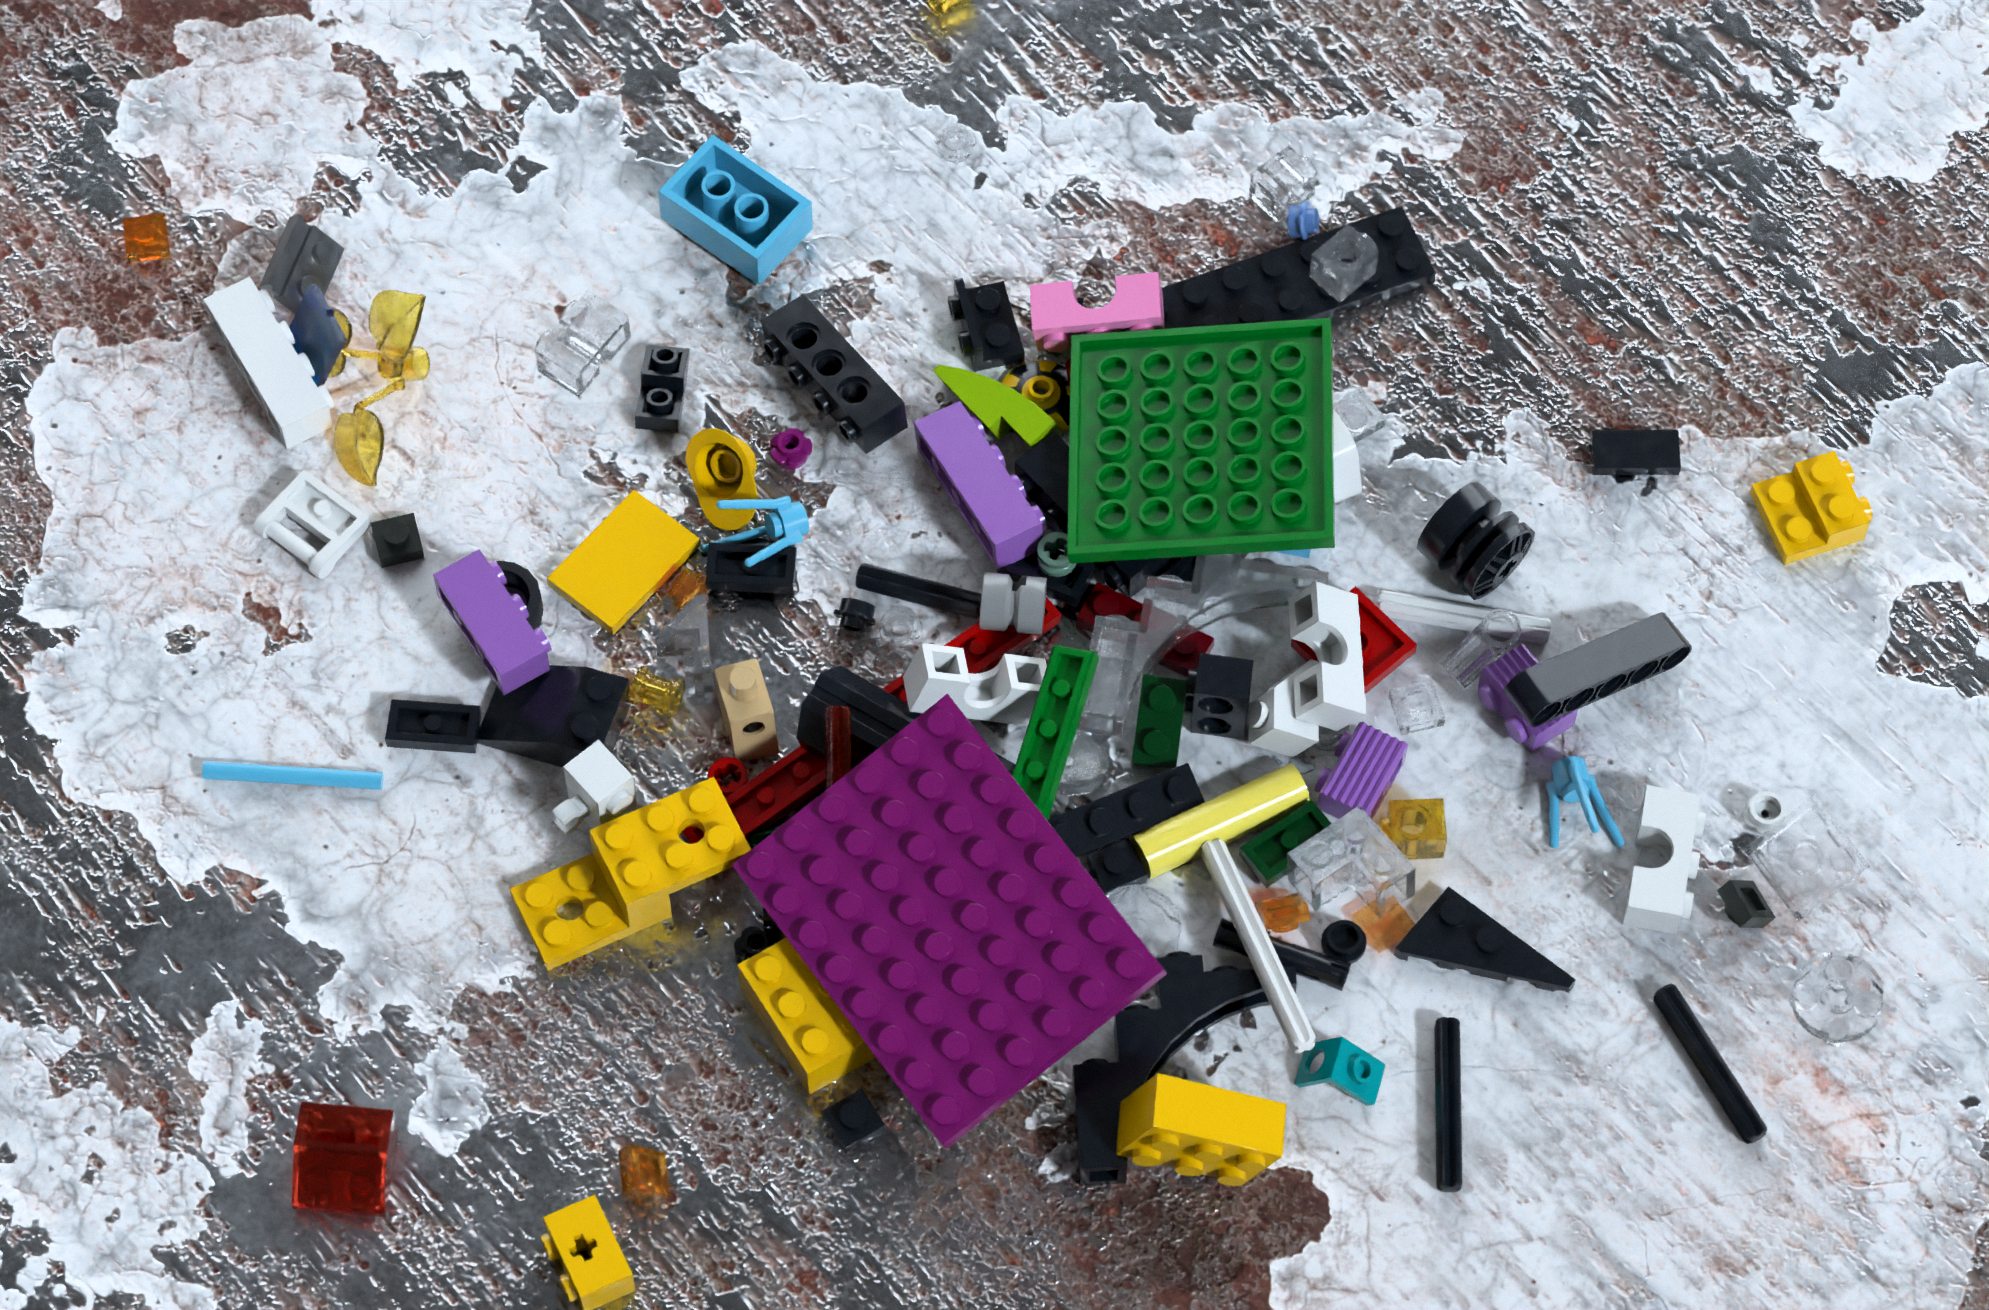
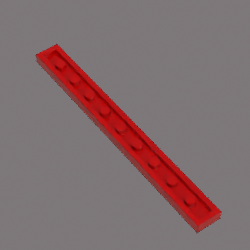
(804, 774)

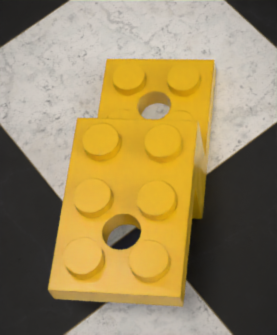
(630, 873)

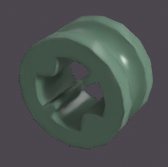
(1049, 545)

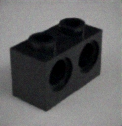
(1219, 695)

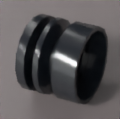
(1475, 540)

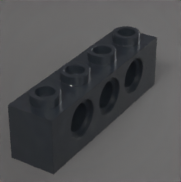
(816, 351)

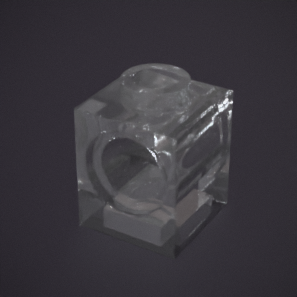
(1282, 182)
(1338, 276)

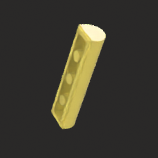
(1223, 817)

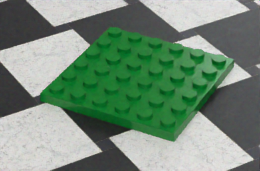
(1201, 441)

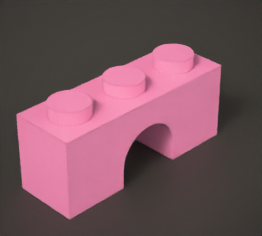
(1059, 315)

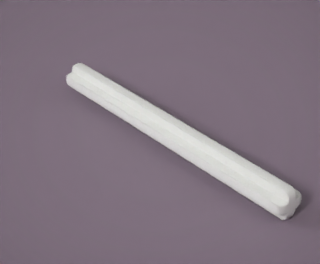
(1258, 946)

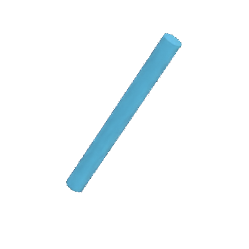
(292, 775)

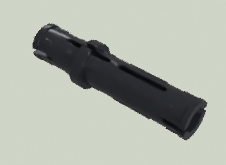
(1306, 961)

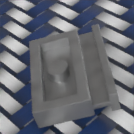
(301, 259)

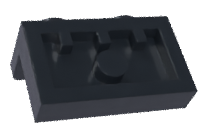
(987, 325)

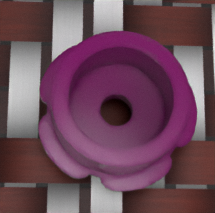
(790, 458)

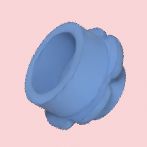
(1302, 220)

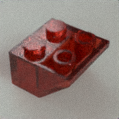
(343, 1159)

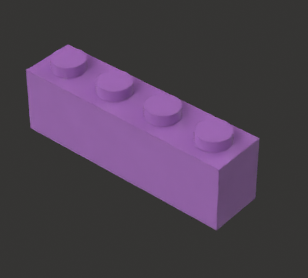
(980, 484)

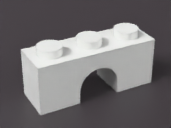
(1329, 624)
(998, 695)
(1659, 895)

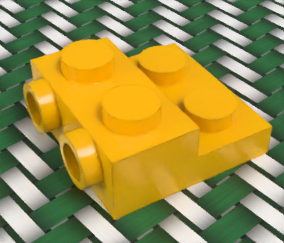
(1812, 508)

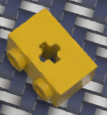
(586, 1229)

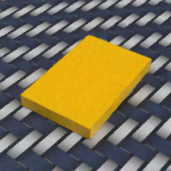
(623, 562)

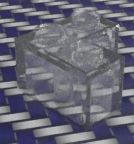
(1352, 856)

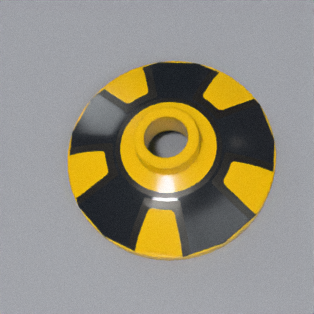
(1046, 376)

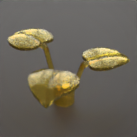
(394, 324)

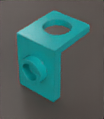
(1344, 1067)

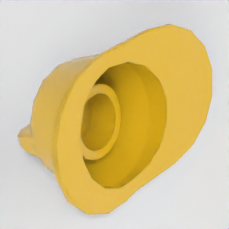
(722, 470)

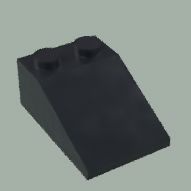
(557, 714)

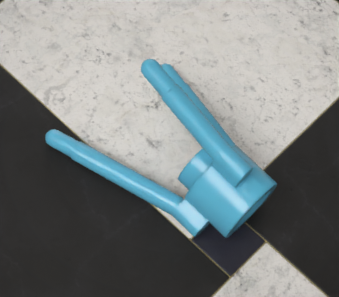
(786, 522)
(1575, 785)

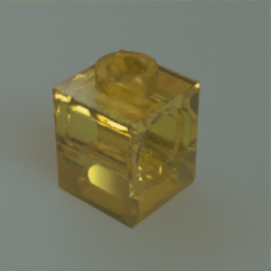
(1426, 815)

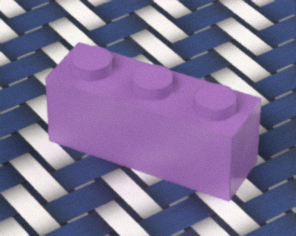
(493, 621)

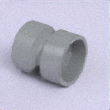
(1013, 603)

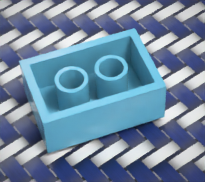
(735, 209)

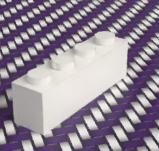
(269, 362)

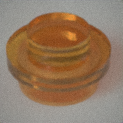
(687, 586)

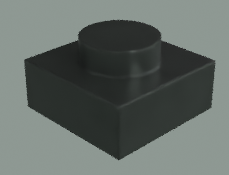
(397, 540)
(1745, 904)

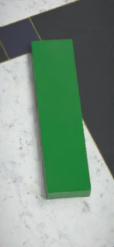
(1054, 724)

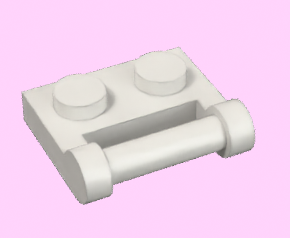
(321, 513)

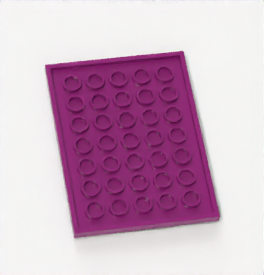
(948, 921)

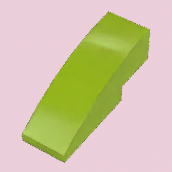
(999, 405)

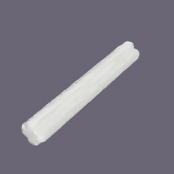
(1459, 616)

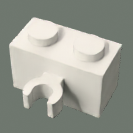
(596, 789)

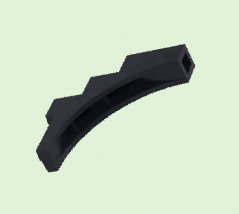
(1144, 1042)

